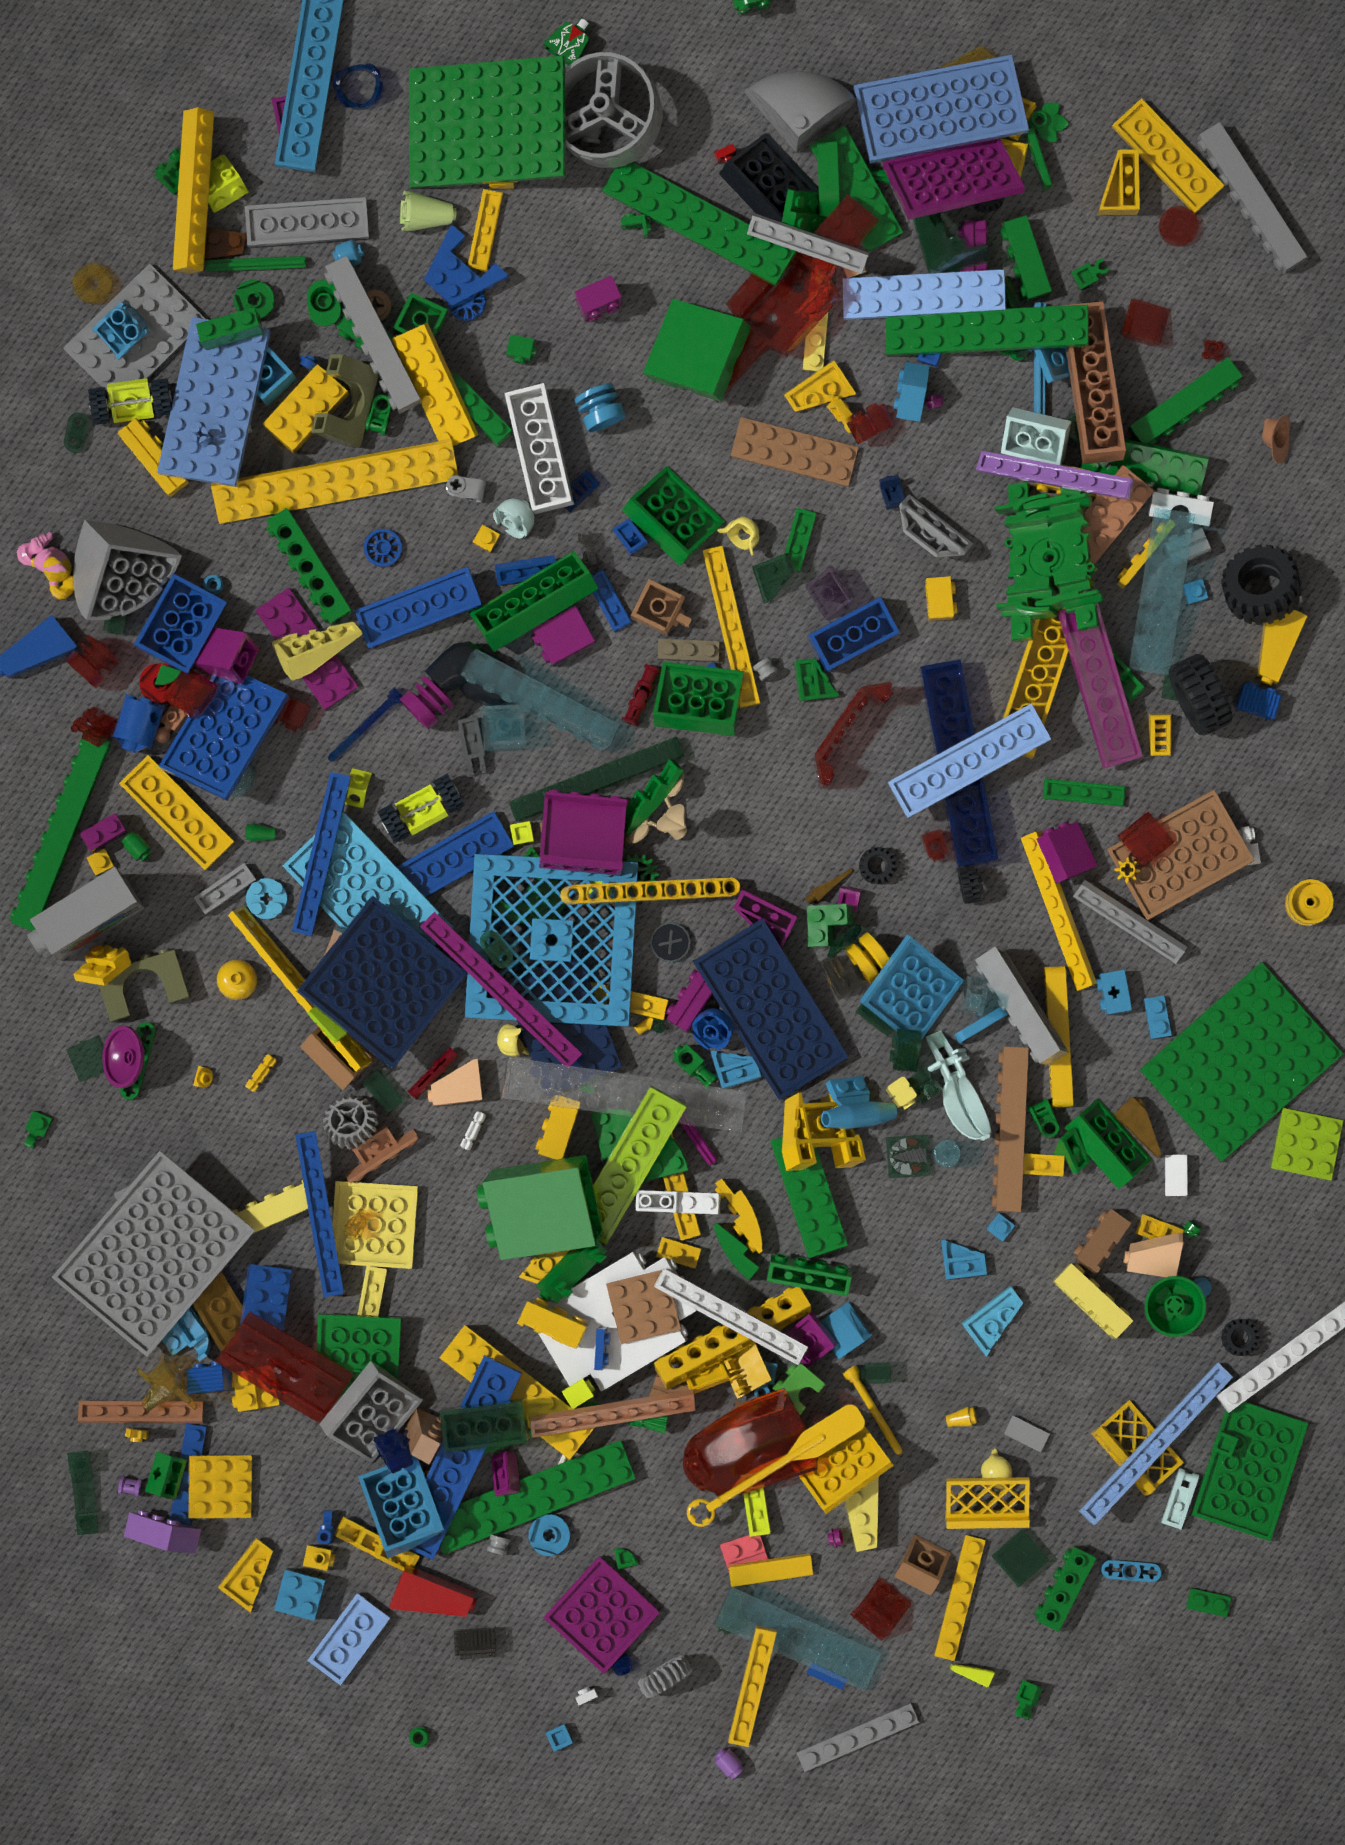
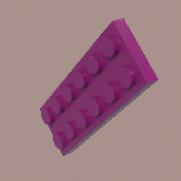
(286, 616)

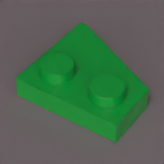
(812, 682)

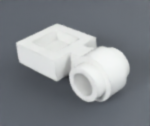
(1247, 835)

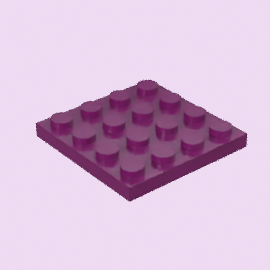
(601, 1614)

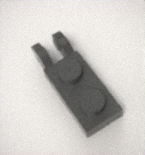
(472, 742)

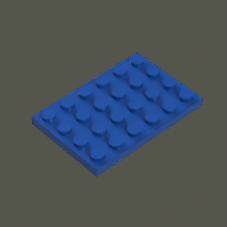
(223, 740)

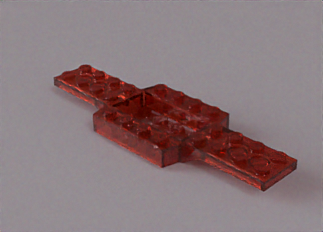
(796, 311)

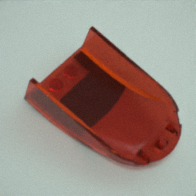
(745, 1444)

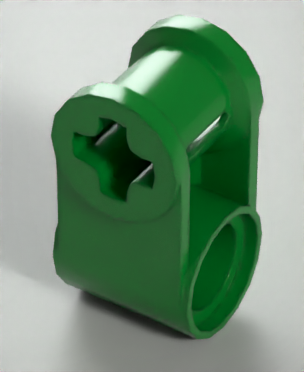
(379, 417)
(1043, 1117)

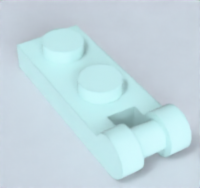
(1180, 1499)

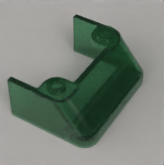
(945, 253)

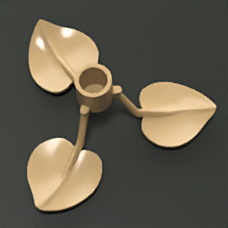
(672, 821)

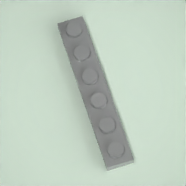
(807, 243)
(1130, 921)
(857, 1737)

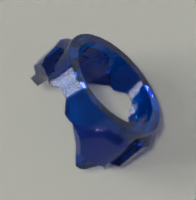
(341, 97)

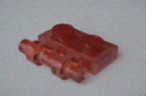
(100, 729)

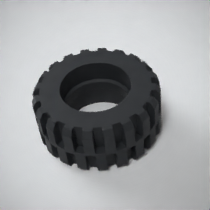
(1256, 563)
(1200, 694)

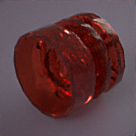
(92, 661)

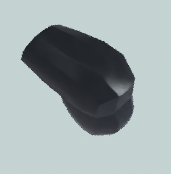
(447, 674)

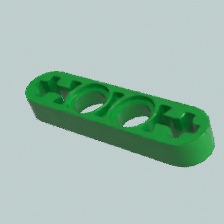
(148, 1047)

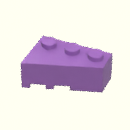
(162, 1533)

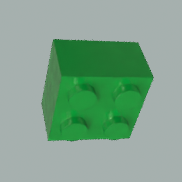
(418, 312)

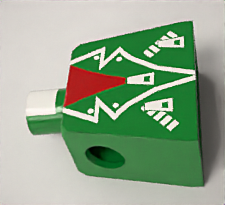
(569, 41)

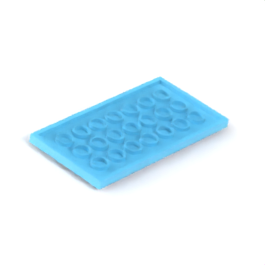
(357, 873)

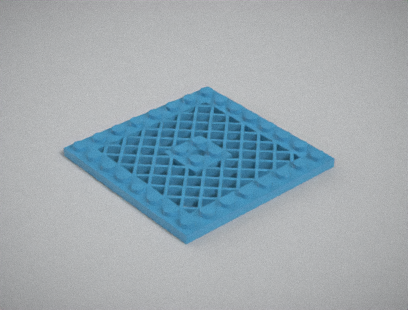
(618, 1010)

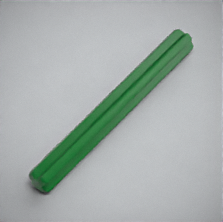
(264, 263)

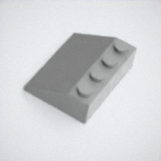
(369, 1408)

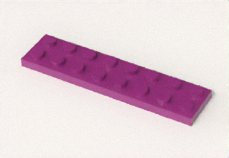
(1101, 691)

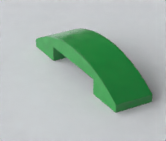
(827, 178)

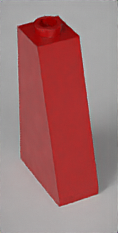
(430, 1594)

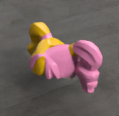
(51, 562)

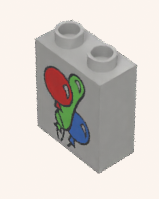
(84, 915)

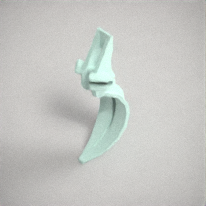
(959, 1095)

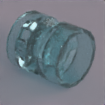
(946, 1154)

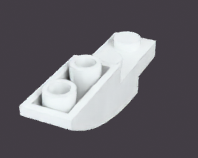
(678, 1202)

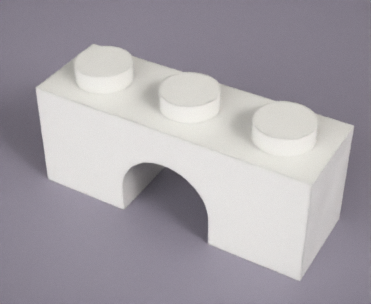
(1200, 506)

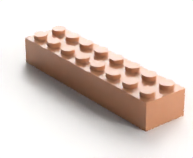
(1096, 393)

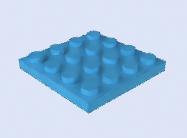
(911, 988)

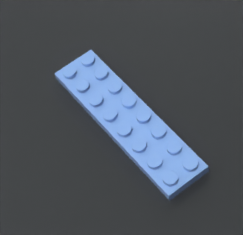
(923, 294)
(969, 761)

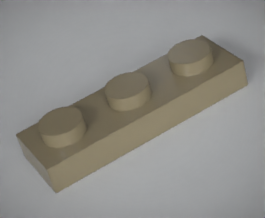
(688, 650)

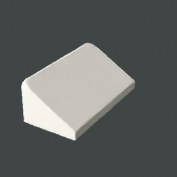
(1175, 1175)

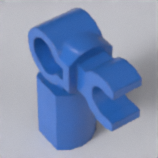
(325, 1534)

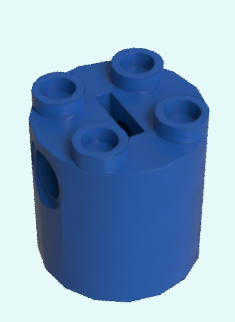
(138, 723)

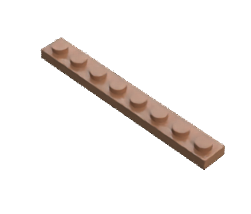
(612, 1413)

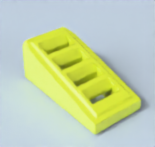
(978, 1675)

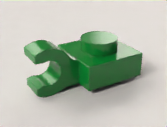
(37, 1126)
(1028, 1696)

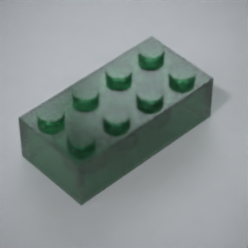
(484, 1425)

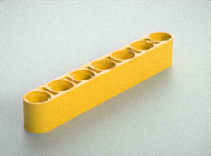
(1057, 1013)

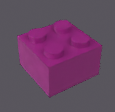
(598, 299)

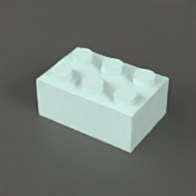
(1035, 436)

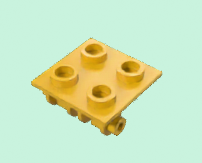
(747, 1371)

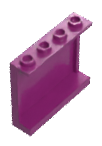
(582, 833)

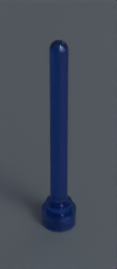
(393, 698)

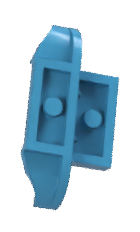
(188, 1332)

